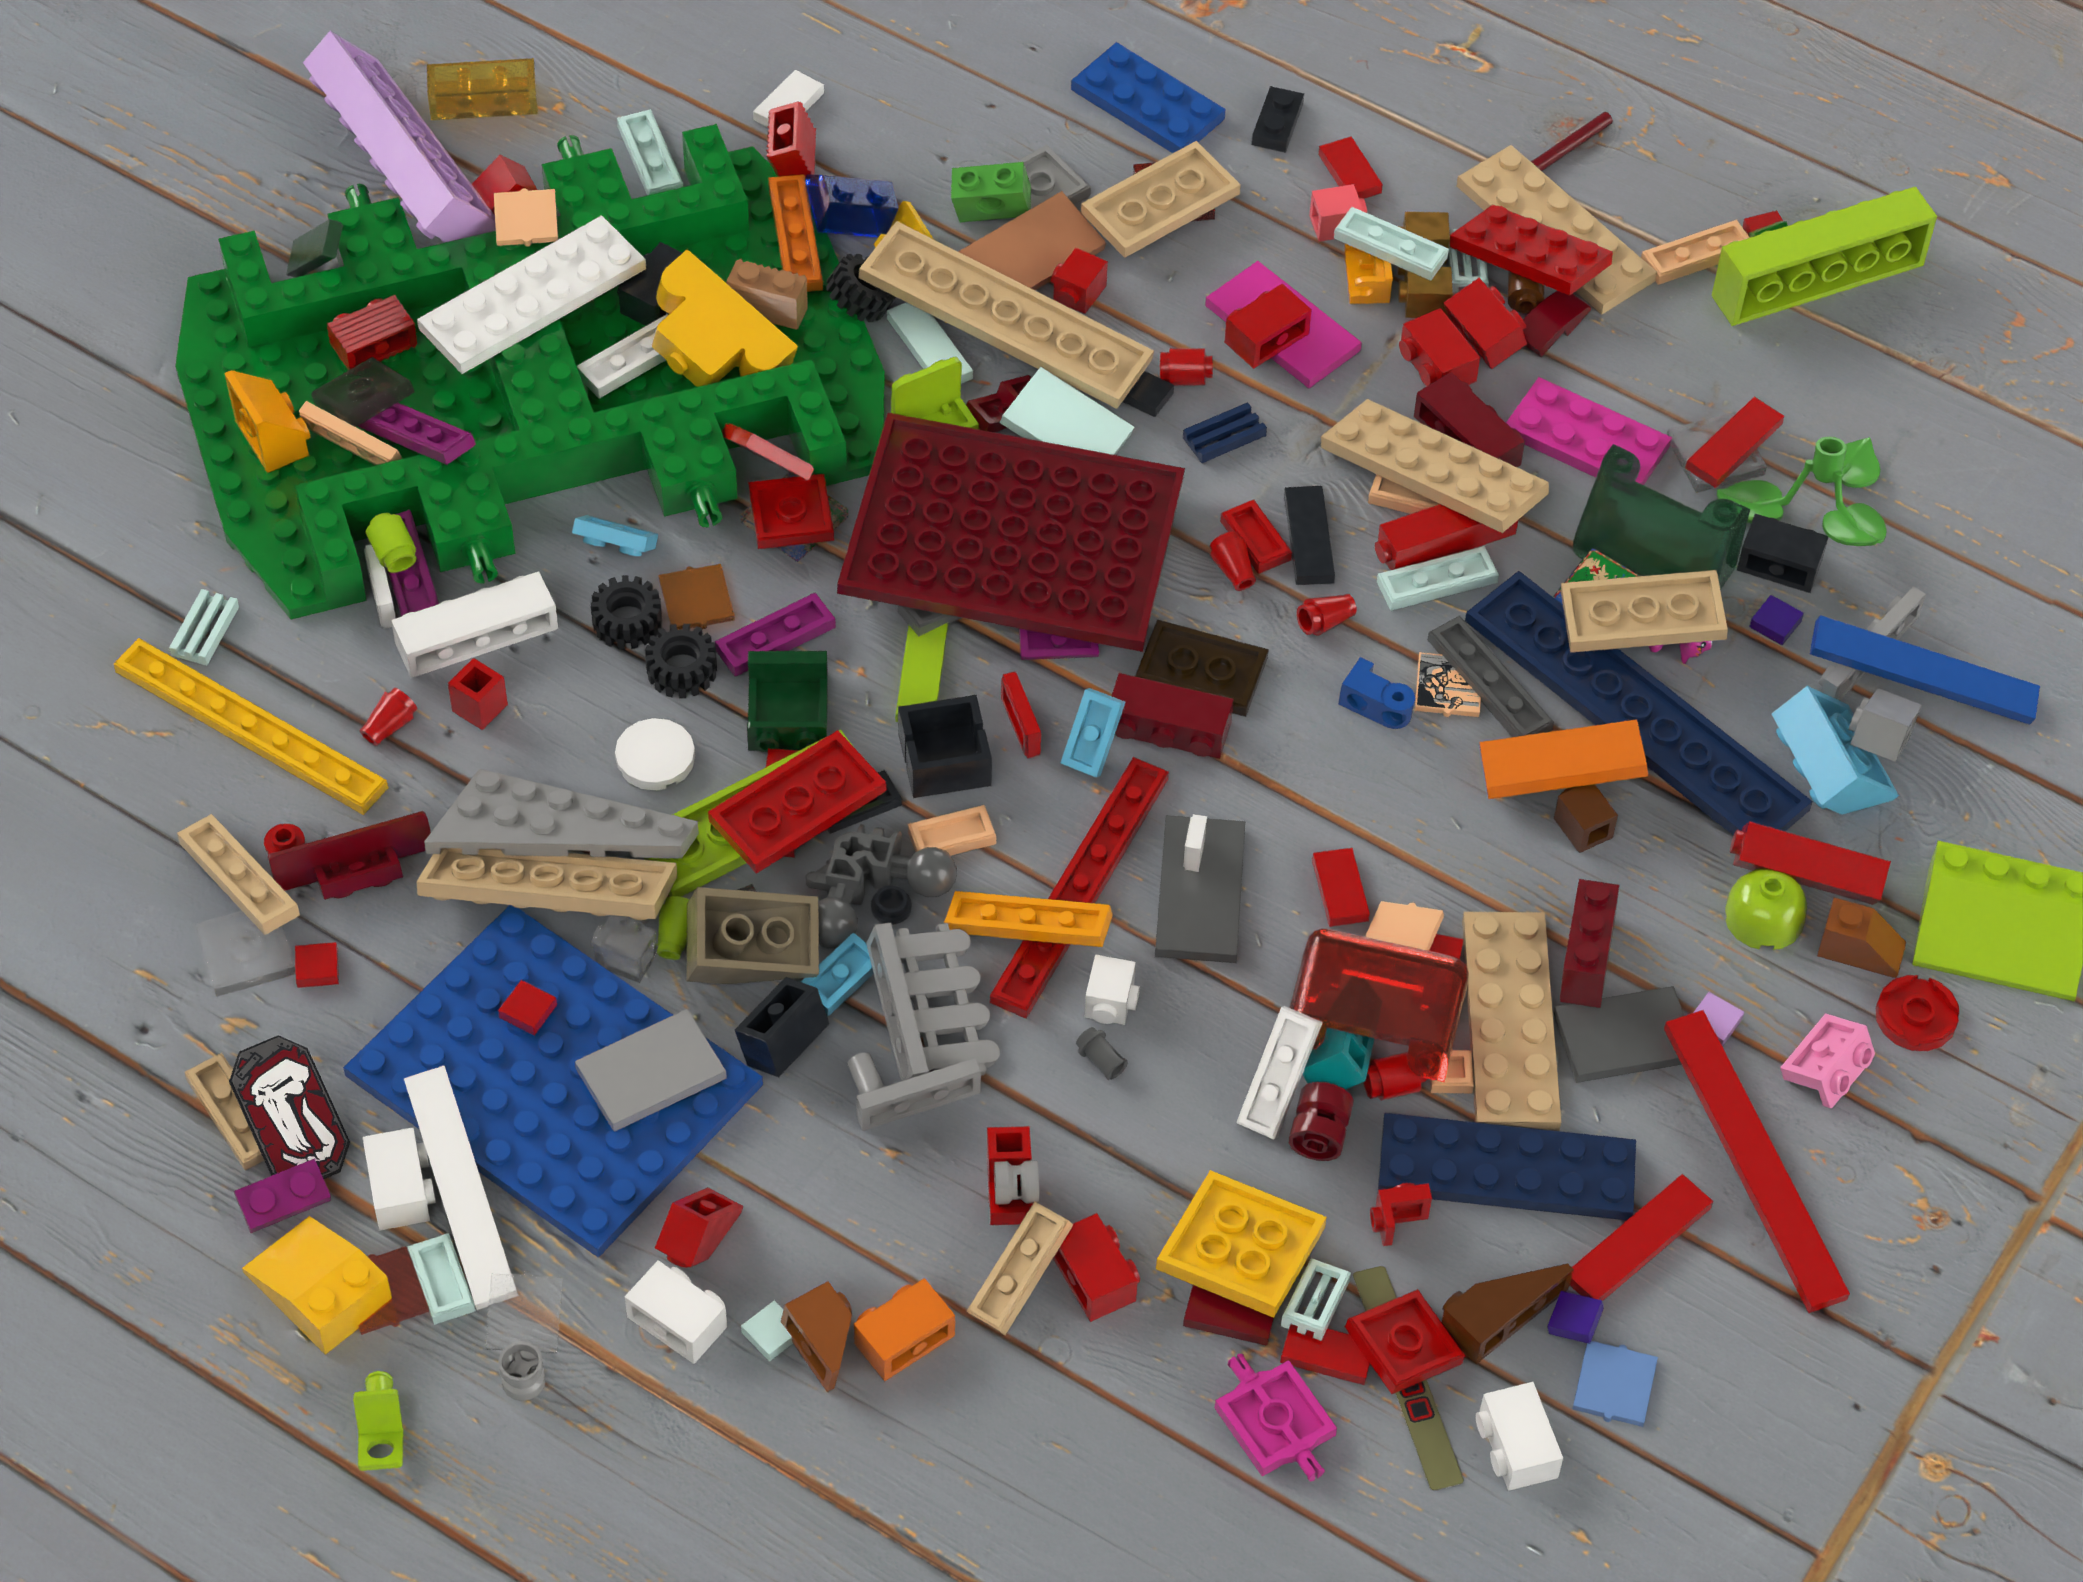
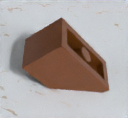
(1861, 939)
(819, 1330)

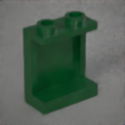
(787, 699)

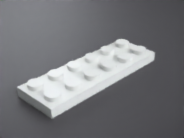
(531, 294)

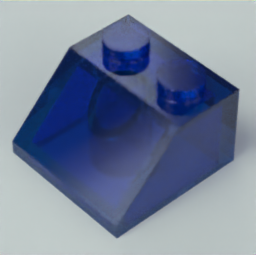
(851, 205)

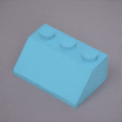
(1819, 738)

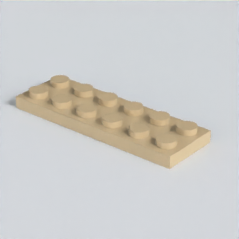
(1522, 188)
(1435, 465)
(550, 882)
(1511, 1020)

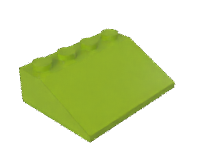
(2002, 921)

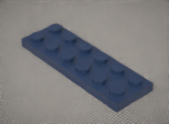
(1510, 1166)

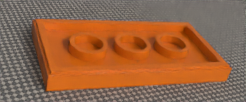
(1563, 759)

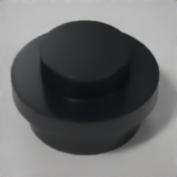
(891, 905)

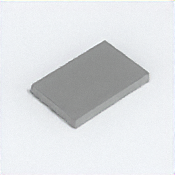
(650, 1070)

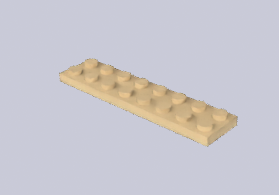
(1006, 314)

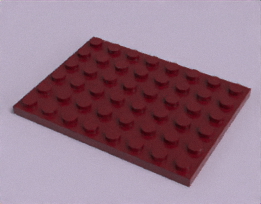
(1012, 532)

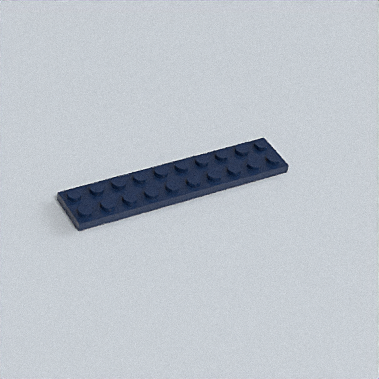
(1613, 688)

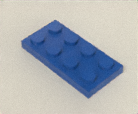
(1147, 99)

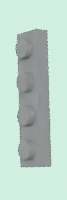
(1899, 617)

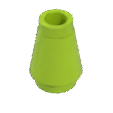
(672, 928)

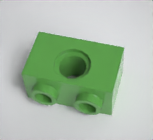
(990, 191)

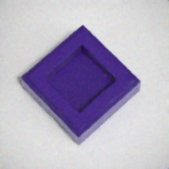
(1776, 620)
(1575, 1317)

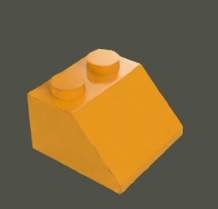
(267, 420)

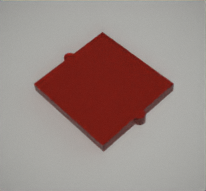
(405, 1291)

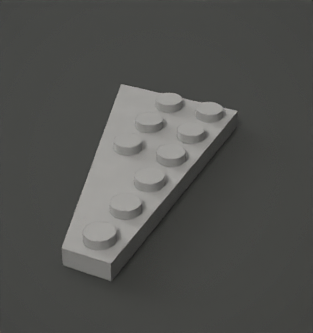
(550, 821)

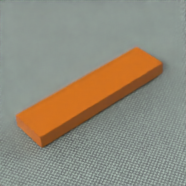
(795, 229)

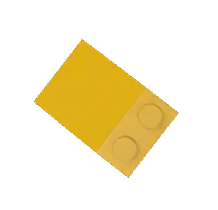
(320, 1282)

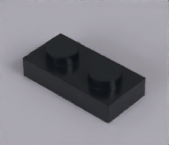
(1277, 119)

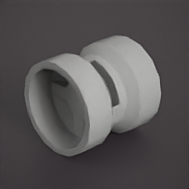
(1006, 1182)
(522, 1361)

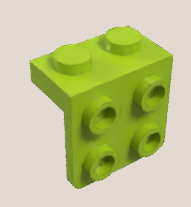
(933, 395)

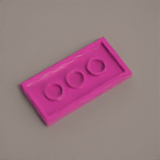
(1309, 358)

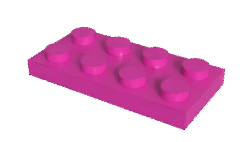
(1583, 431)

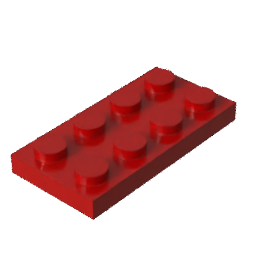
(1531, 249)
(797, 801)

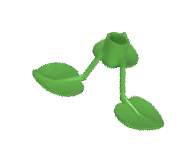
(1835, 462)

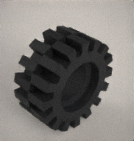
(856, 294)
(622, 595)
(681, 643)

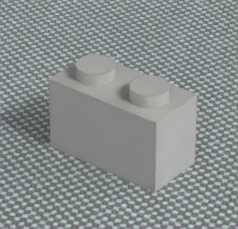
(1884, 724)

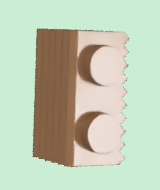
(773, 293)

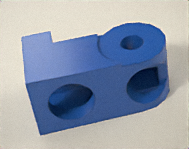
(1376, 697)

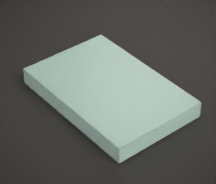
(1064, 416)

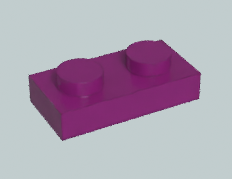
(282, 1195)

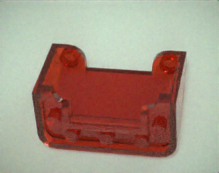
(1384, 995)

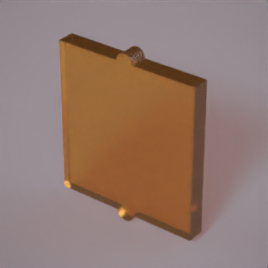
(696, 597)

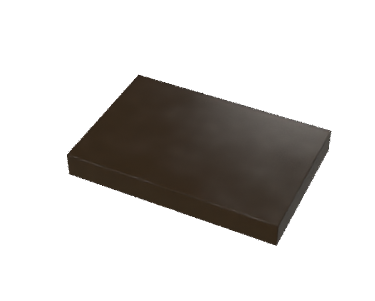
(1203, 663)

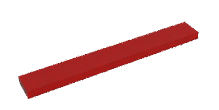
(1083, 881)
(1756, 1162)

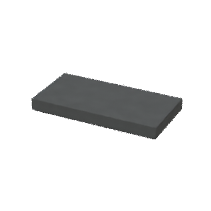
(1203, 907)

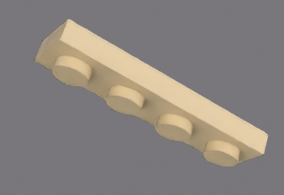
(238, 874)

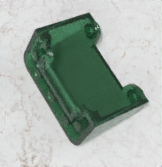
(1654, 531)

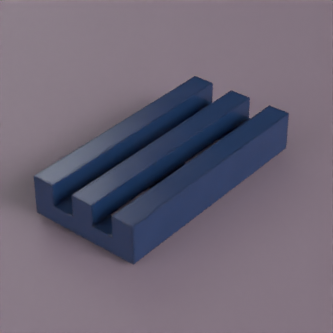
(1220, 428)

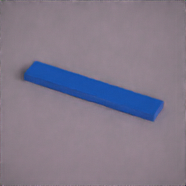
(1925, 669)

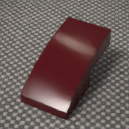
(1551, 319)
(990, 408)

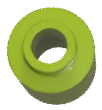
(391, 542)

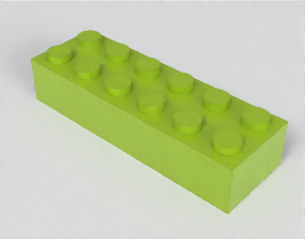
(1823, 255)

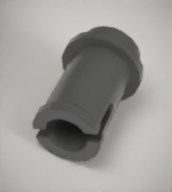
(1101, 1053)

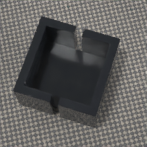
(942, 744)

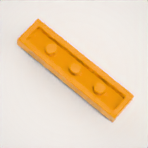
(1029, 918)

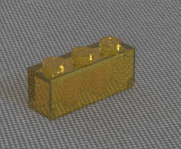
(482, 89)

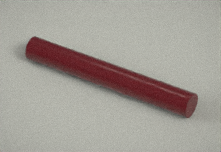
(1573, 141)

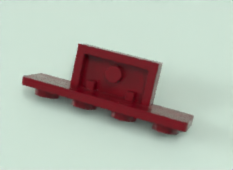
(352, 858)

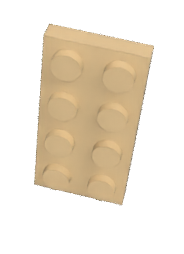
(1160, 199)
(1643, 611)

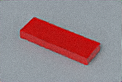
(1734, 442)

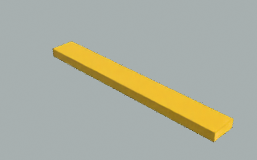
(251, 726)

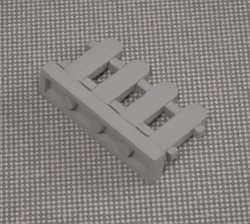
(899, 988)

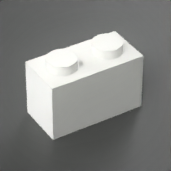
(396, 1178)
(676, 1311)
(1519, 1436)

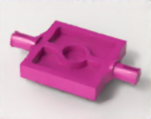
(1275, 1417)

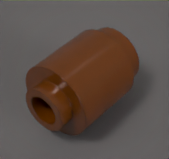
(1524, 293)

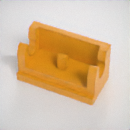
(1367, 277)

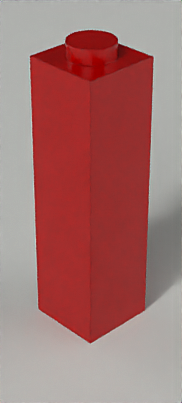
(1432, 535)
(1811, 862)

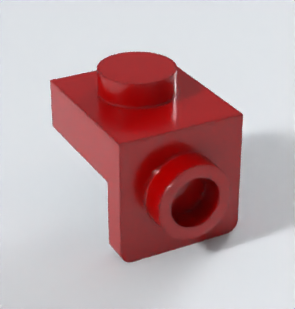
(1399, 1205)

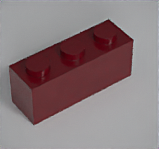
(1459, 413)
(1173, 716)
(1589, 943)

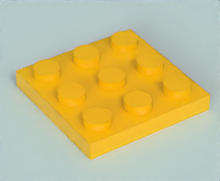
(1241, 1243)

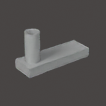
(915, 1095)

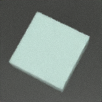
(767, 1331)

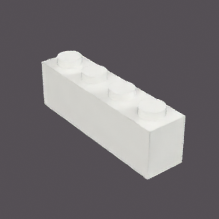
(474, 624)

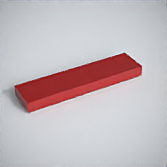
(1639, 1239)

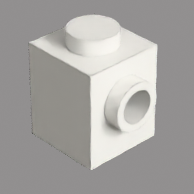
(1111, 990)

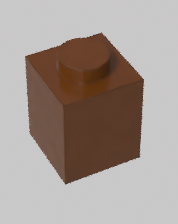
(1585, 816)

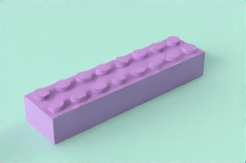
(398, 141)

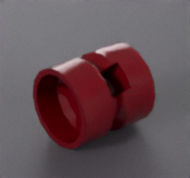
(1321, 1121)

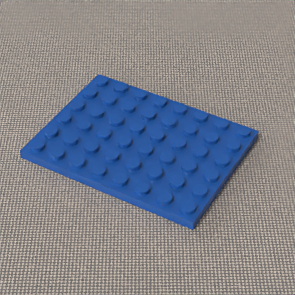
(521, 1093)

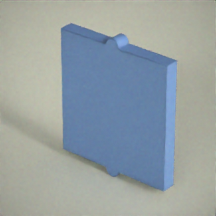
(1615, 1383)

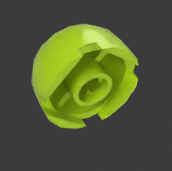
(1766, 909)

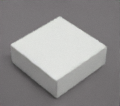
(1195, 842)

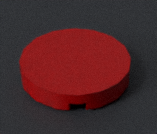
(1917, 1013)

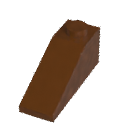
(1500, 1307)

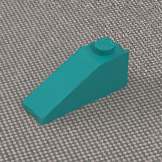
(1340, 1059)

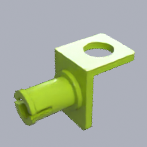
(379, 1422)

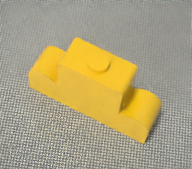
(713, 326)

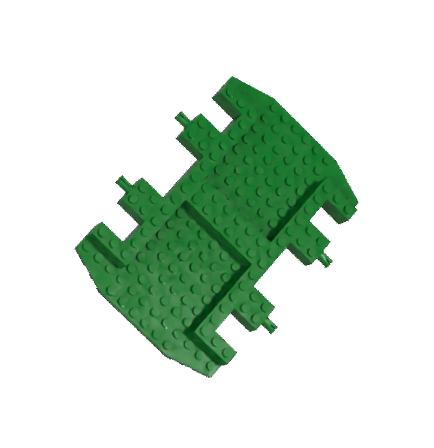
(524, 406)

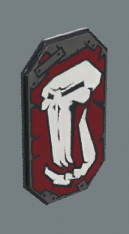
(288, 1107)

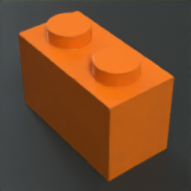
(904, 1328)

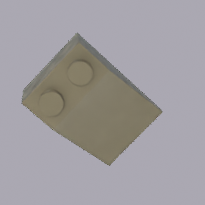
(751, 936)

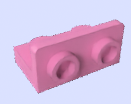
(1830, 1058)

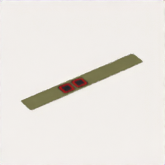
(1417, 1400)

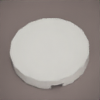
(655, 754)

